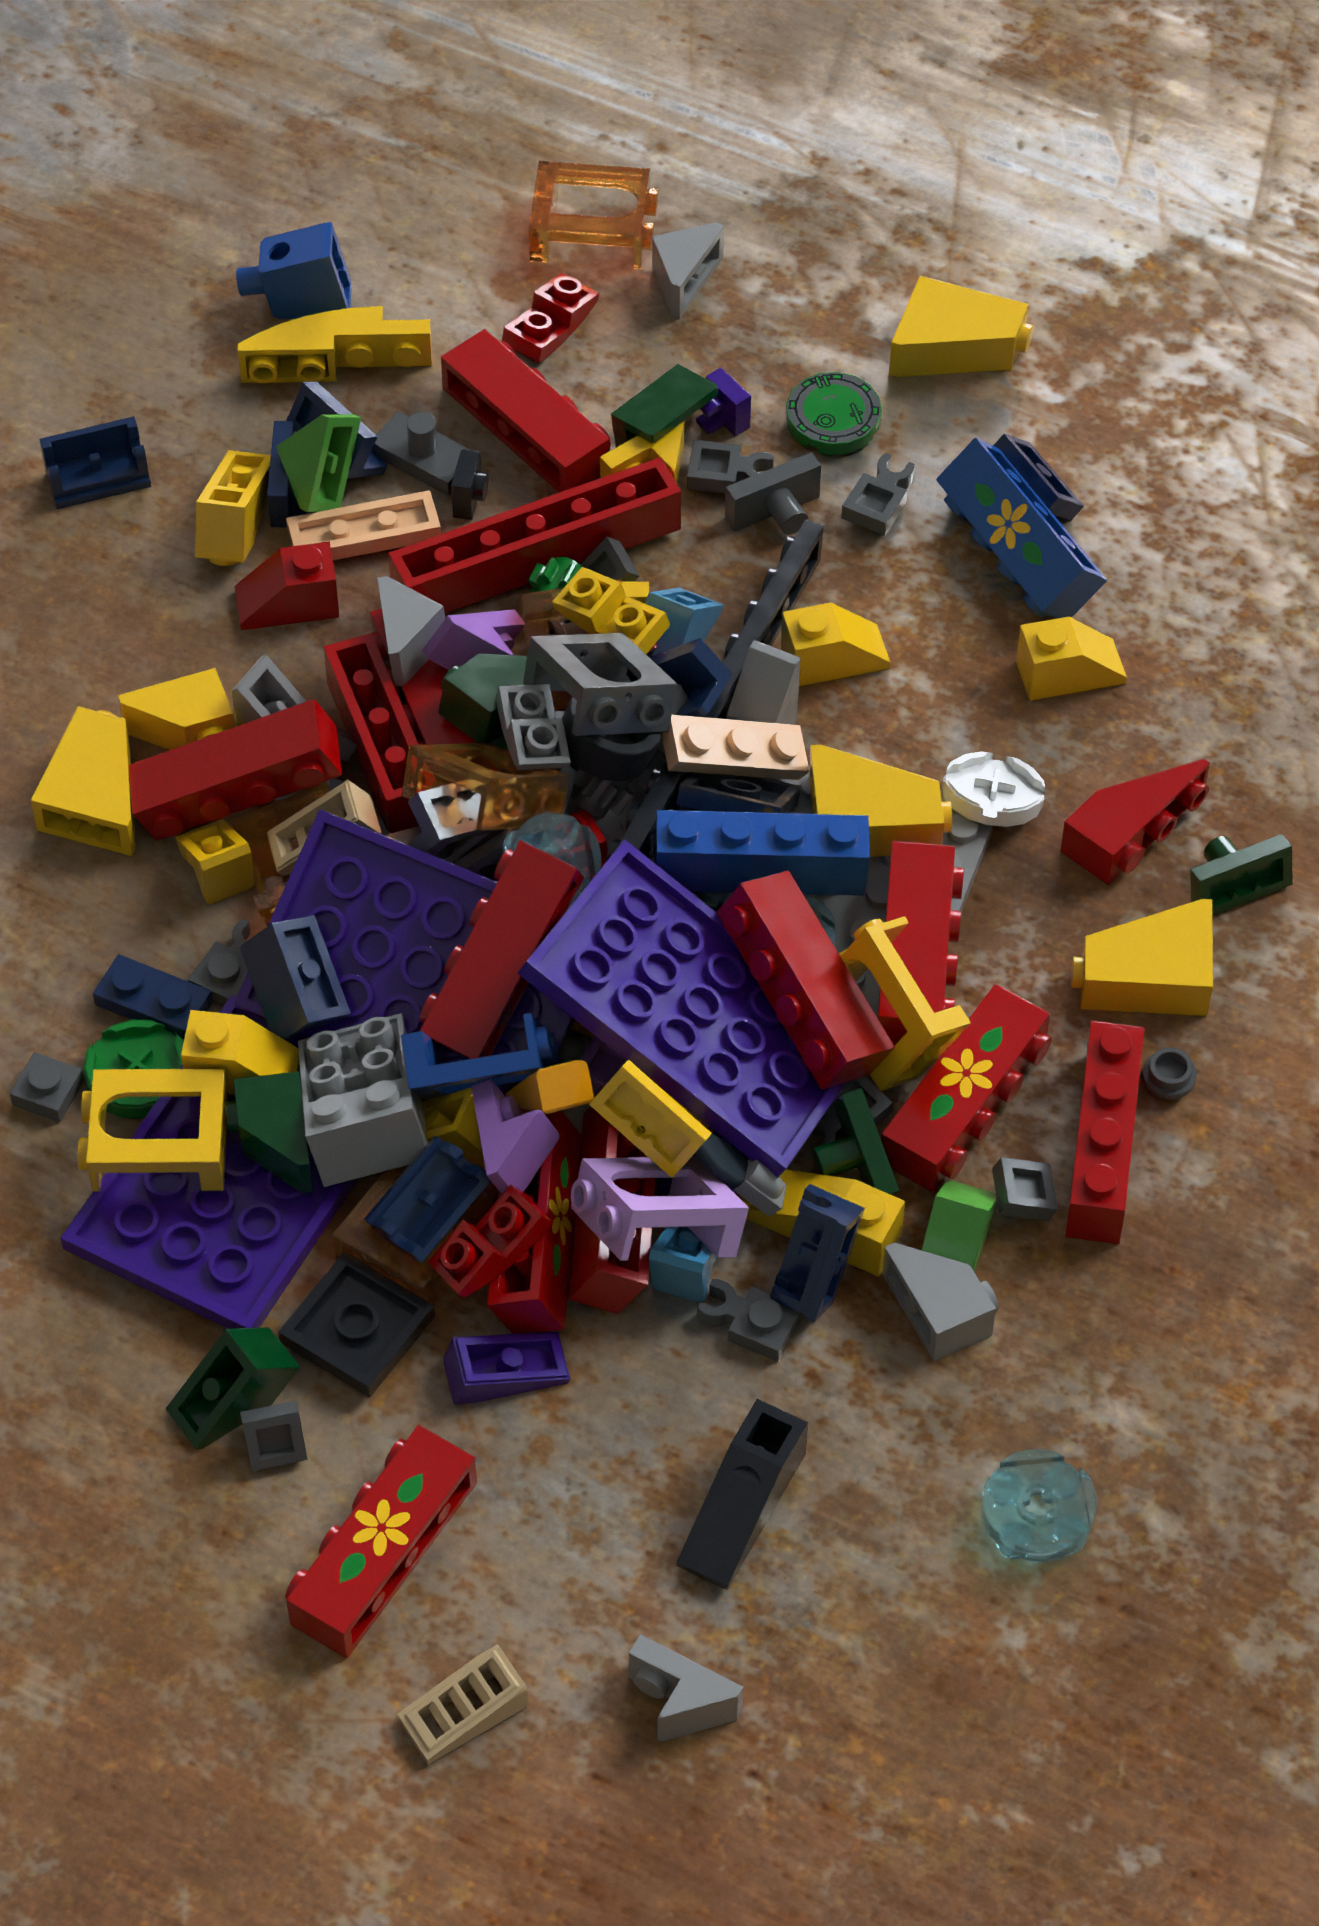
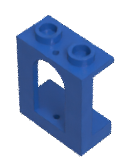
(433, 1079)

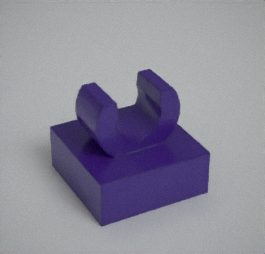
(728, 408)

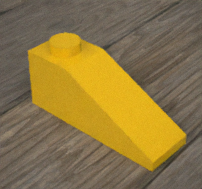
(232, 508)
(878, 1227)

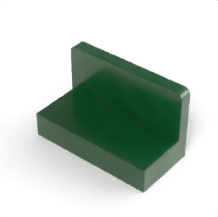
(662, 405)

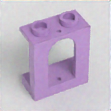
(694, 1201)

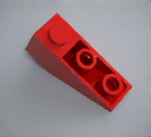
(1123, 820)

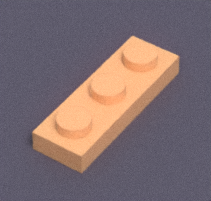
(368, 525)
(735, 748)

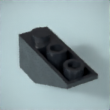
(744, 1493)

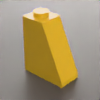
(958, 331)
(88, 784)
(897, 801)
(1150, 964)

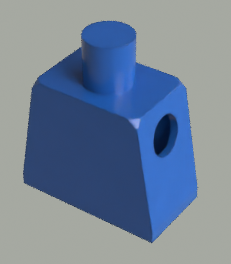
(299, 273)

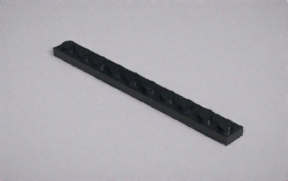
(761, 623)

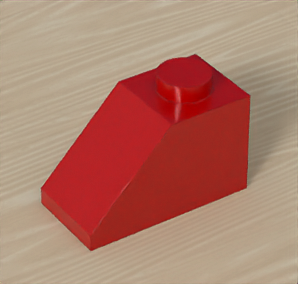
(289, 588)

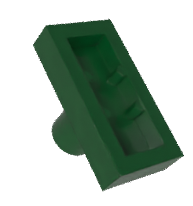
(1241, 875)
(859, 1148)

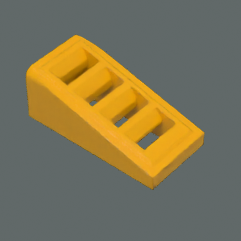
(555, 1088)

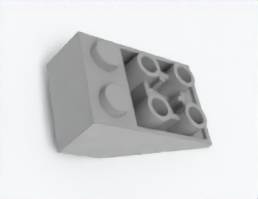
(359, 1101)

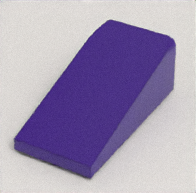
(503, 1365)

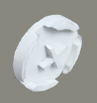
(993, 789)

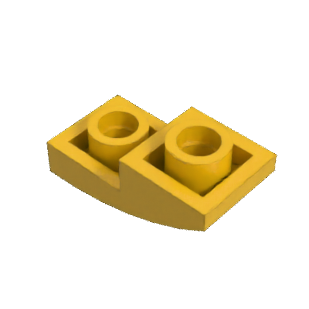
(602, 607)

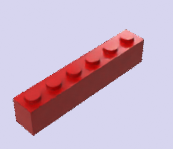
(506, 547)

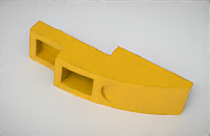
(319, 343)

